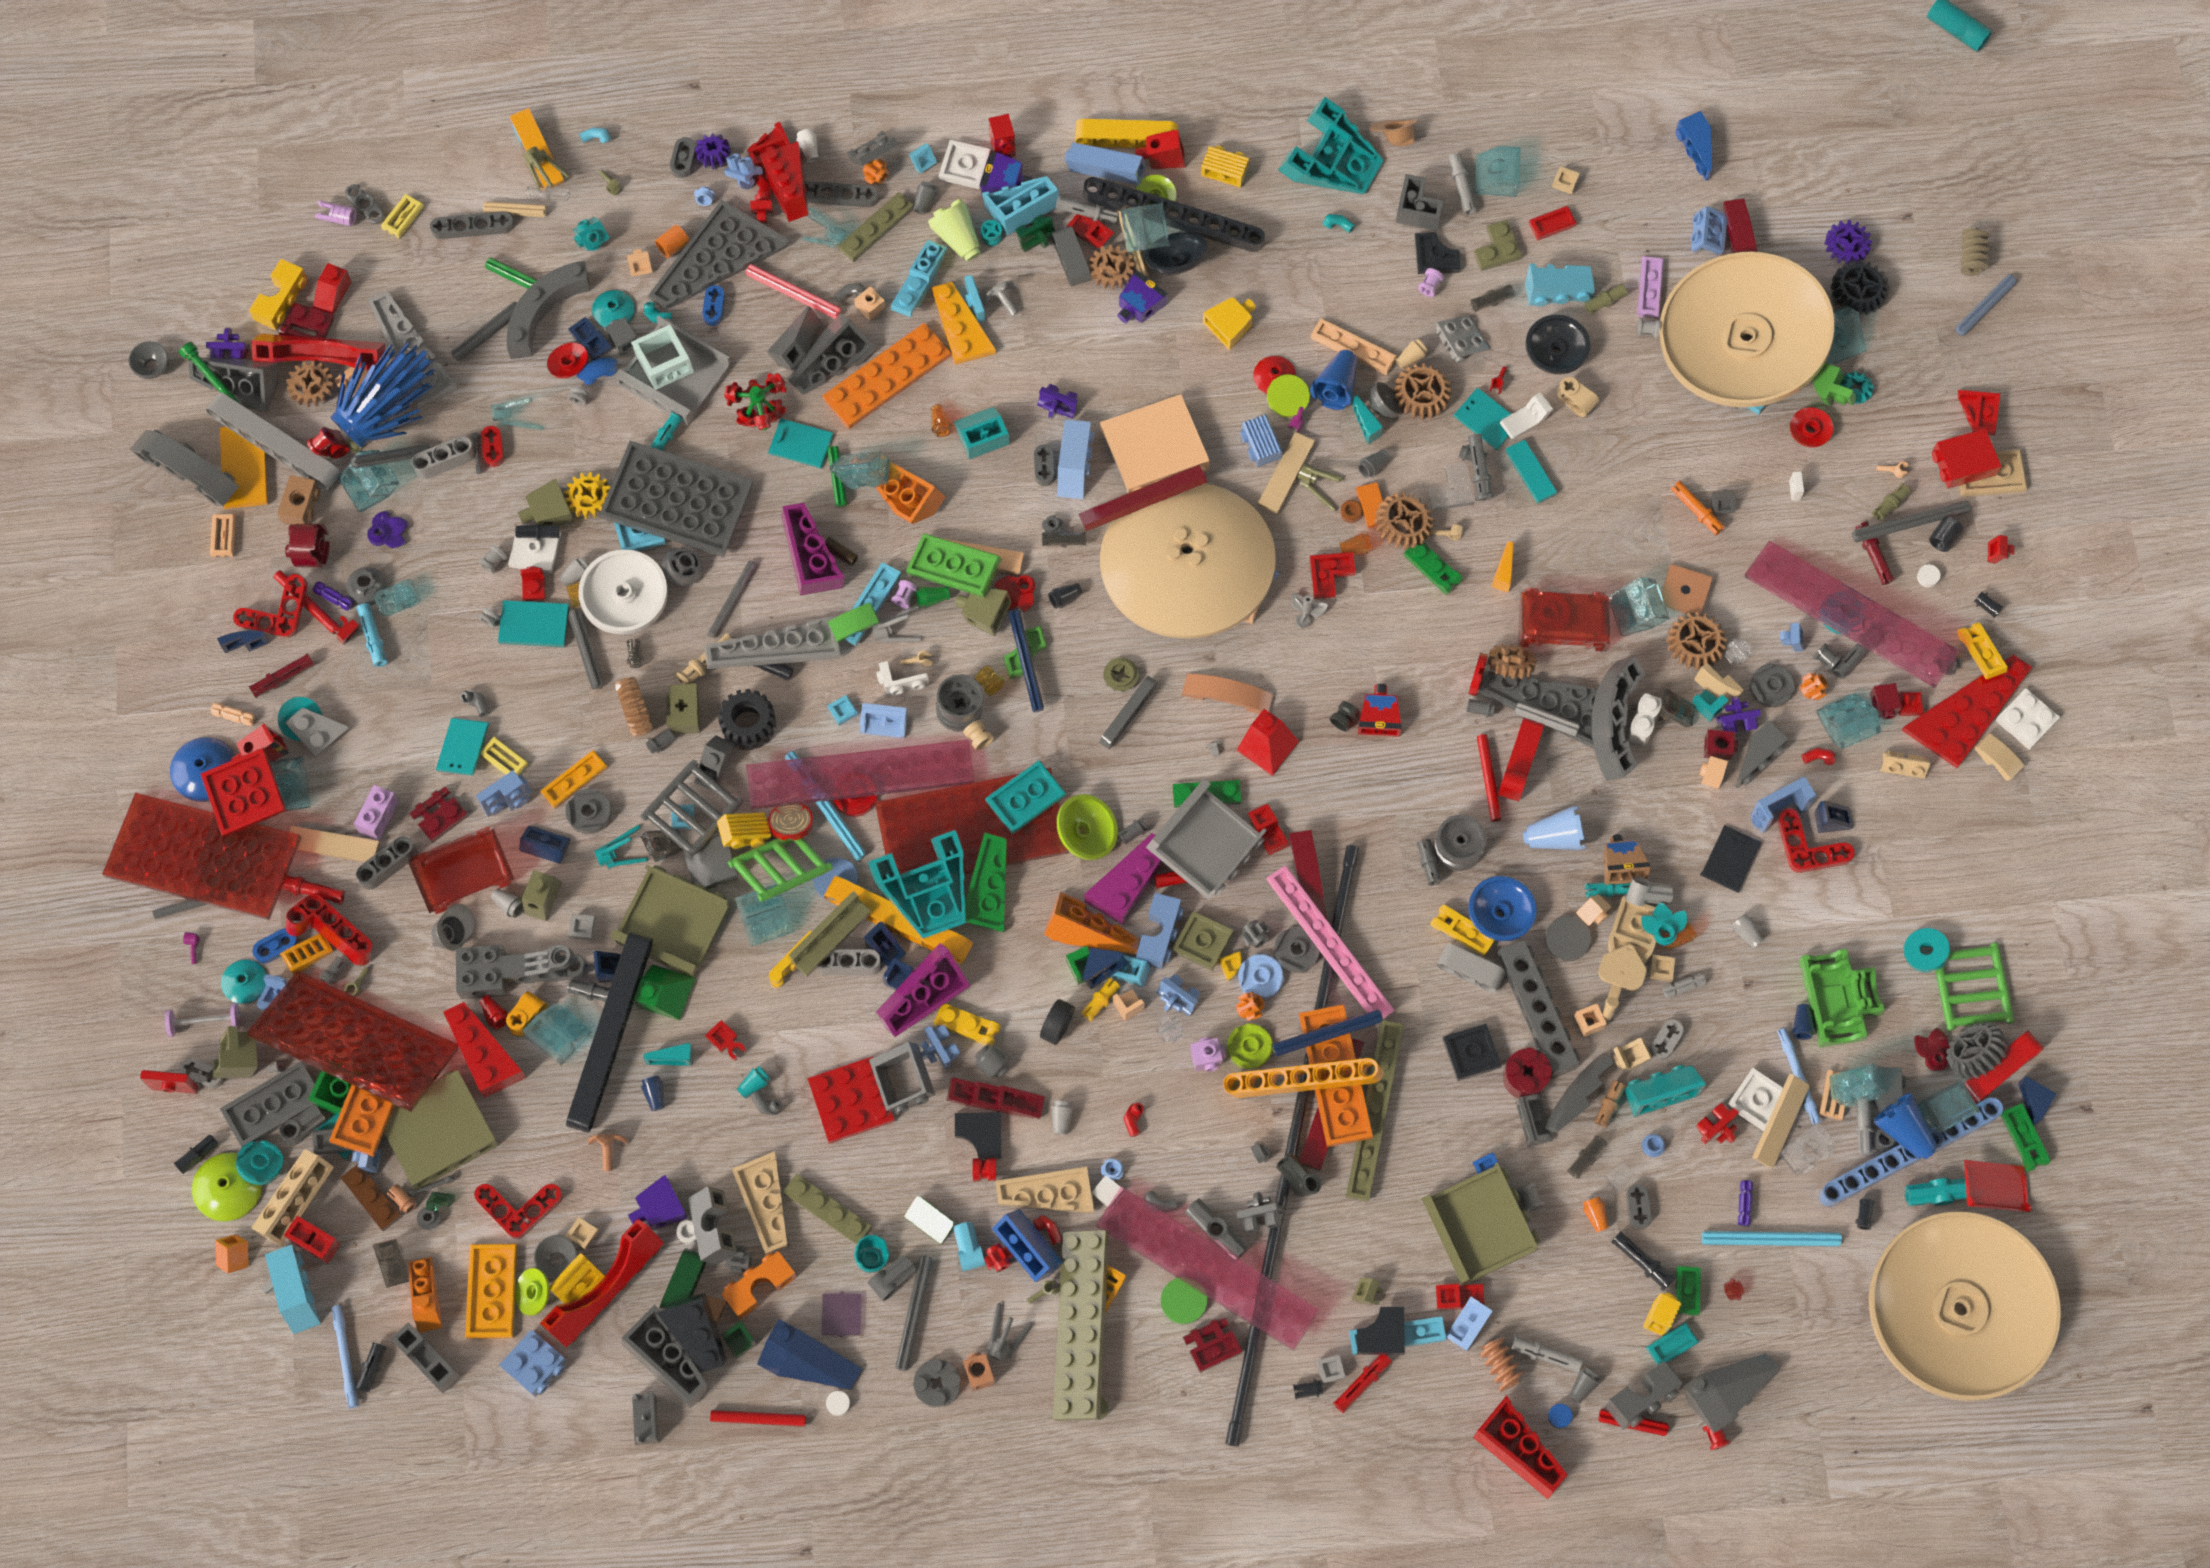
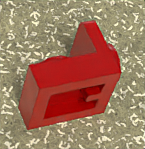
(533, 584)

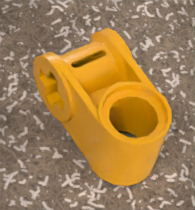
(525, 1011)

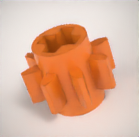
(876, 171)
(1814, 686)
(1250, 1006)

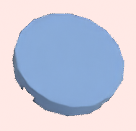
(1261, 975)

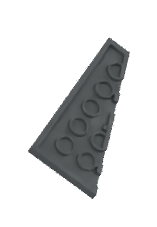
(1558, 698)

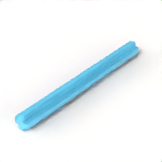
(837, 822)
(1771, 1238)

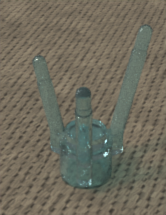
(833, 233)
(502, 411)

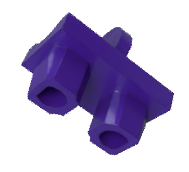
(237, 349)
(1056, 402)
(1749, 718)

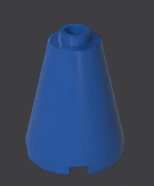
(1336, 382)
(1907, 1126)

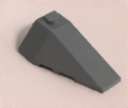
(833, 353)
(246, 379)
(1724, 1391)

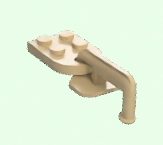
(1628, 951)

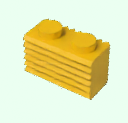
(1225, 166)
(744, 829)
(1662, 1314)

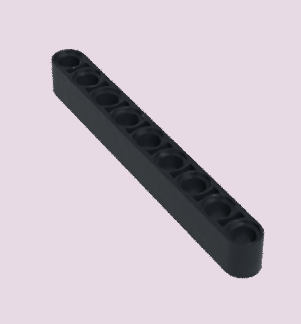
(1184, 211)
(609, 1032)

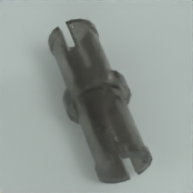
(1492, 298)
(1064, 538)
(1587, 1156)

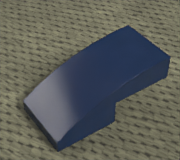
(590, 338)
(251, 639)

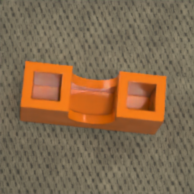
(772, 1270)

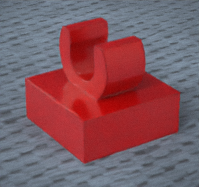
(761, 208)
(1999, 549)
(346, 631)
(1911, 704)

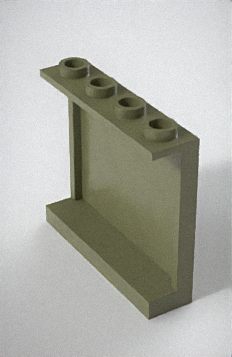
(677, 917)
(439, 1132)
(1482, 1224)

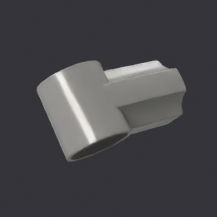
(1644, 891)

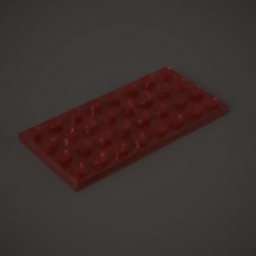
(915, 819)
(186, 856)
(353, 1040)

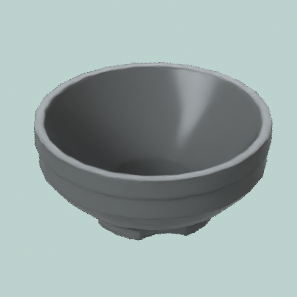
(145, 353)
(1383, 401)
(365, 594)
(549, 1247)

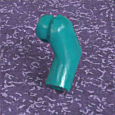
(1340, 220)
(652, 312)

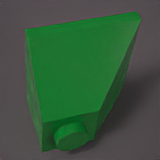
(664, 992)

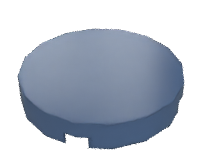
(841, 868)

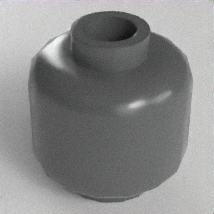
(992, 1060)

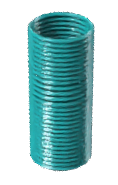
(1952, 19)

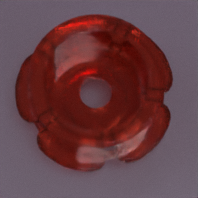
(1733, 1290)

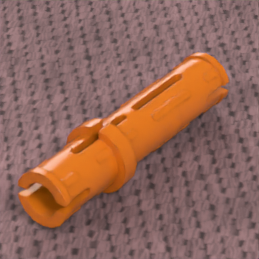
(1696, 506)

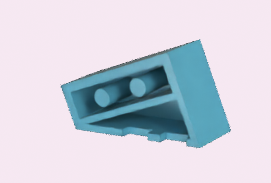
(1022, 203)
(292, 1289)

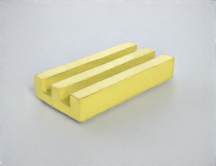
(409, 218)
(517, 769)

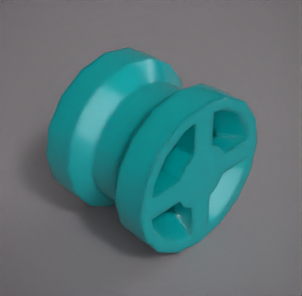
(991, 227)

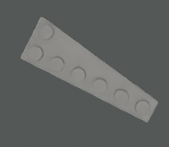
(400, 331)
(794, 644)

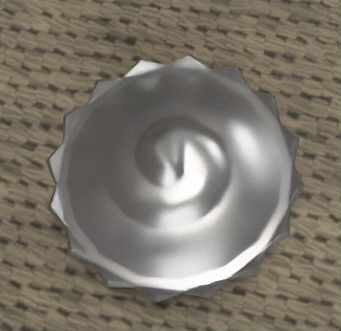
(682, 566)

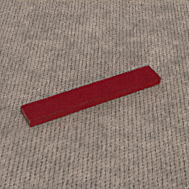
(1142, 497)
(1315, 1145)

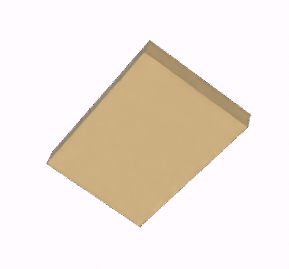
(2008, 480)

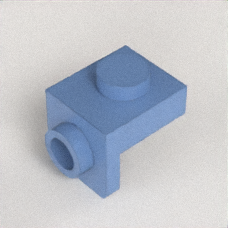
(274, 985)

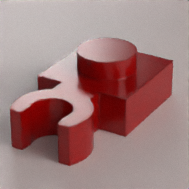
(723, 1038)

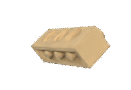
(292, 1196)

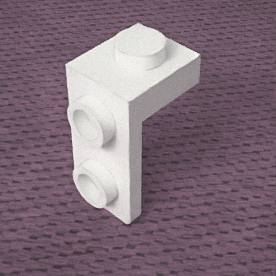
(1527, 417)
(899, 686)

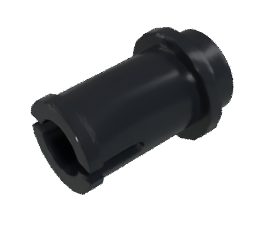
(1988, 604)
(1865, 1214)
(1310, 1389)

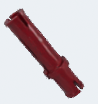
(1877, 557)
(272, 681)

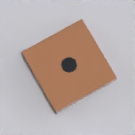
(1685, 590)

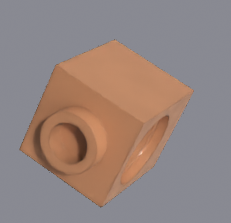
(982, 1381)

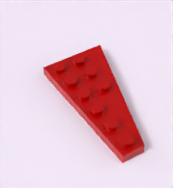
(1962, 718)

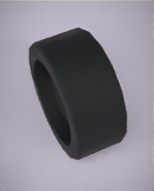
(1057, 1021)

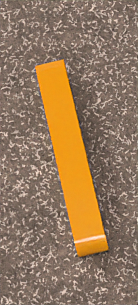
(886, 912)
(1313, 1080)

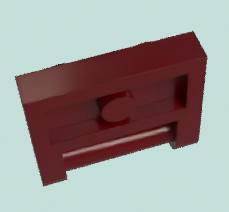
(308, 319)

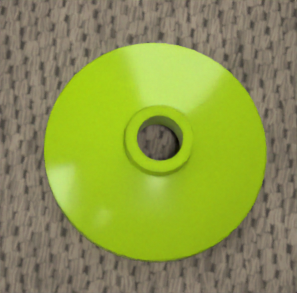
(1158, 186)
(532, 1291)

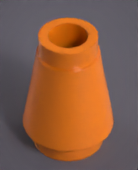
(1596, 1213)

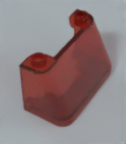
(1564, 619)
(461, 868)

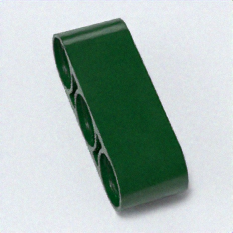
(684, 1278)

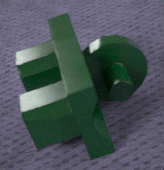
(1036, 234)

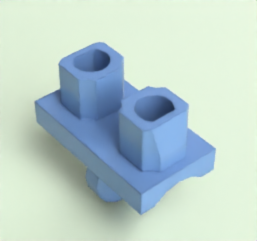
(742, 170)
(1176, 997)
(945, 1054)

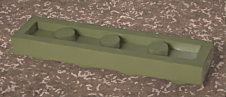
(875, 227)
(826, 1209)

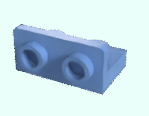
(1709, 230)

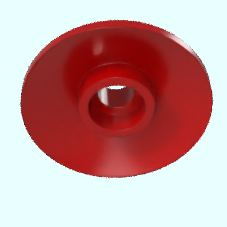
(567, 360)
(1262, 373)
(1813, 419)

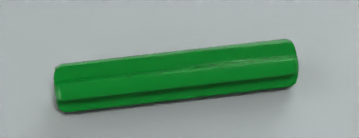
(509, 273)
(838, 485)

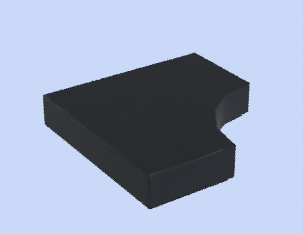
(1434, 255)
(982, 1131)
(1384, 1335)

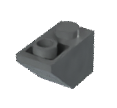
(715, 759)

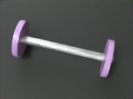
(171, 1023)

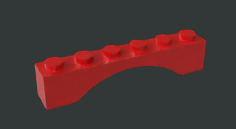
(295, 348)
(635, 1249)

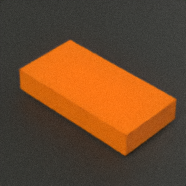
(1369, 498)

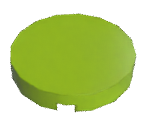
(1287, 395)
(1249, 1046)

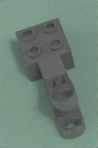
(489, 969)

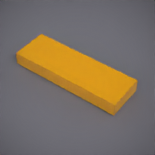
(574, 779)

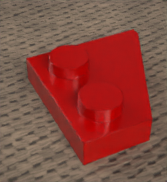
(767, 142)
(1980, 409)

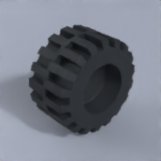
(743, 703)

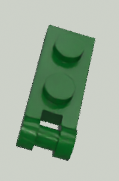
(1433, 567)
(2025, 1137)

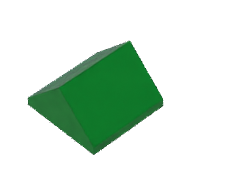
(329, 1093)

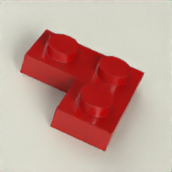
(1325, 568)

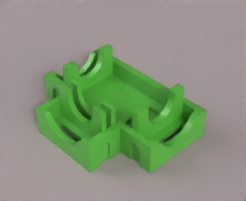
(1839, 997)

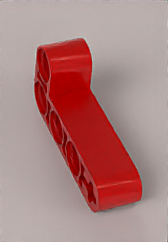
(1521, 759)
(356, 947)
(2018, 1054)

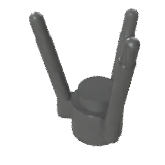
(999, 1349)

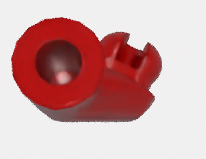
(1131, 1117)

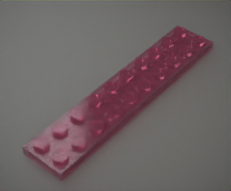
(1852, 614)
(859, 774)
(1207, 1268)

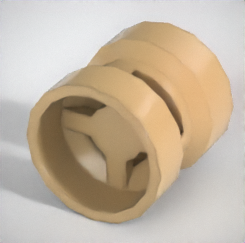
(978, 735)

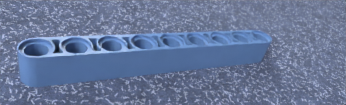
(1901, 1157)

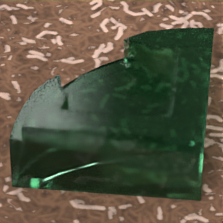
(439, 1199)

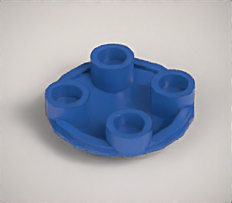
(598, 368)

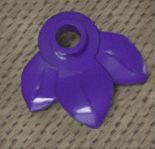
(389, 529)

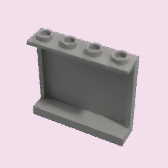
(686, 394)
(1205, 842)

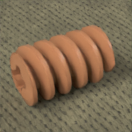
(1501, 1363)

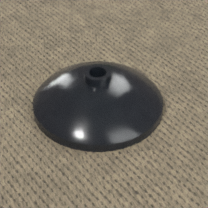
(1183, 254)
(1557, 333)

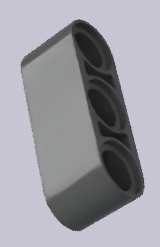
(1071, 256)
(381, 873)

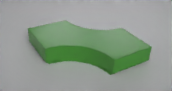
(1036, 644)

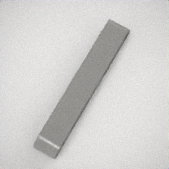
(273, 441)

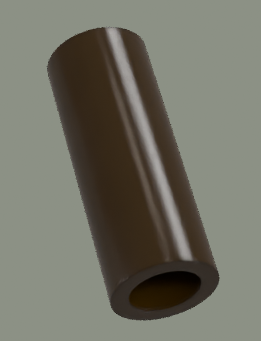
(841, 551)

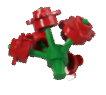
(755, 392)

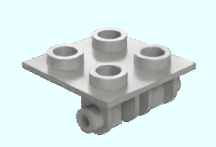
(1461, 337)

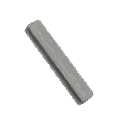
(1547, 718)

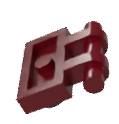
(441, 820)
(1215, 1351)

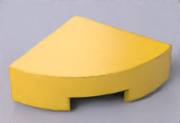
(1231, 964)

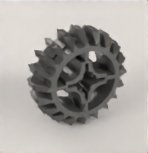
(1977, 1050)

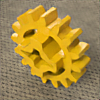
(583, 503)

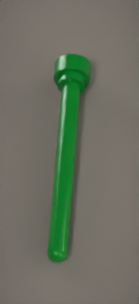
(190, 352)

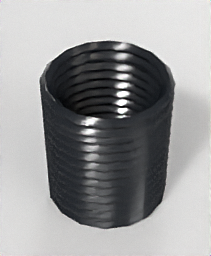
(1946, 534)

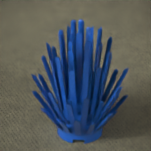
(375, 403)

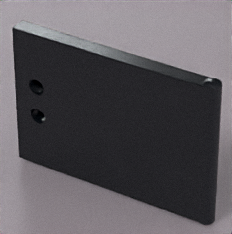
(1730, 859)

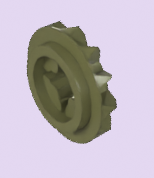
(1116, 666)

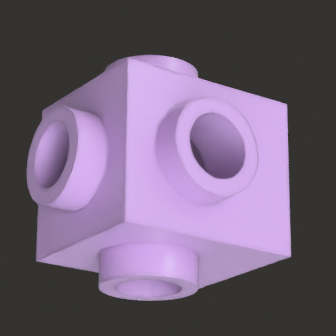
(1200, 1056)

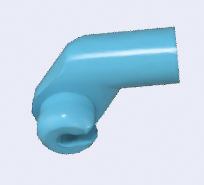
(595, 132)

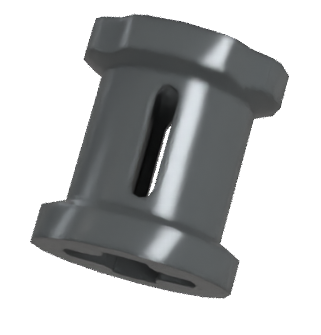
(1827, 657)

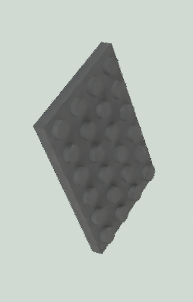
(676, 498)

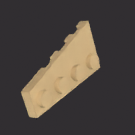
(1056, 1190)
(762, 1195)

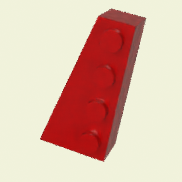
(787, 179)

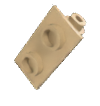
(1911, 766)

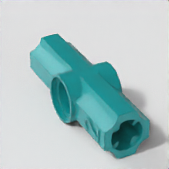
(1936, 1192)

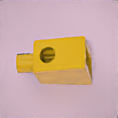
(1229, 320)

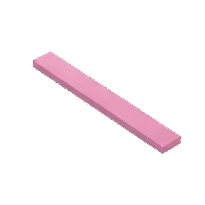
(1328, 942)

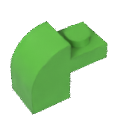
(1828, 386)

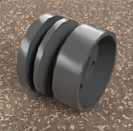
(956, 692)

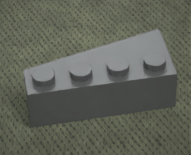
(664, 1357)

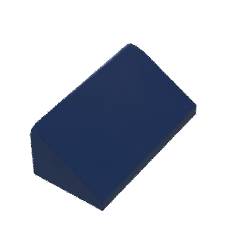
(544, 844)

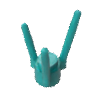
(606, 853)

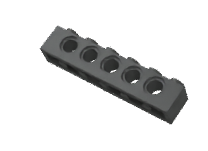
(1517, 979)

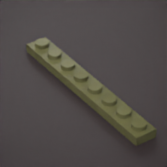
(1376, 1104)

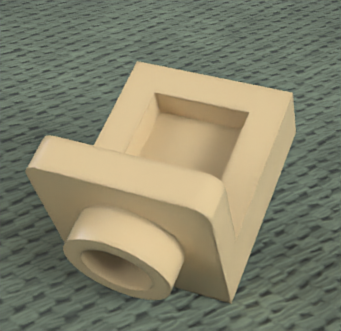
(1632, 1054)

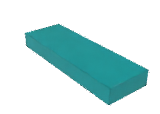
(1531, 471)

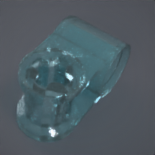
(399, 597)

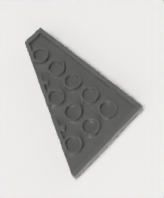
(718, 250)

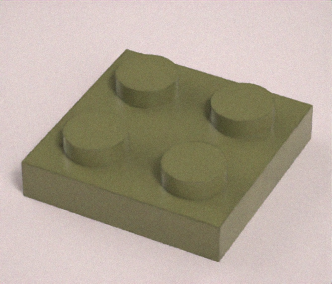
(1202, 941)

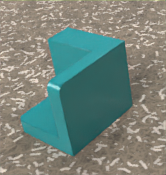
(1709, 705)

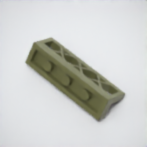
(829, 934)

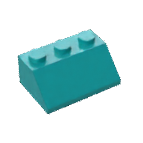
(1663, 1090)

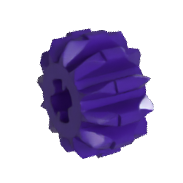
(712, 150)

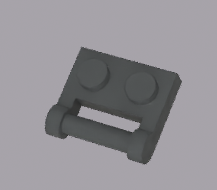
(872, 149)

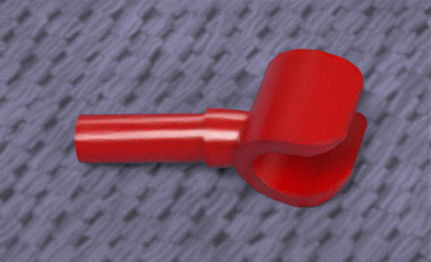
(1498, 381)

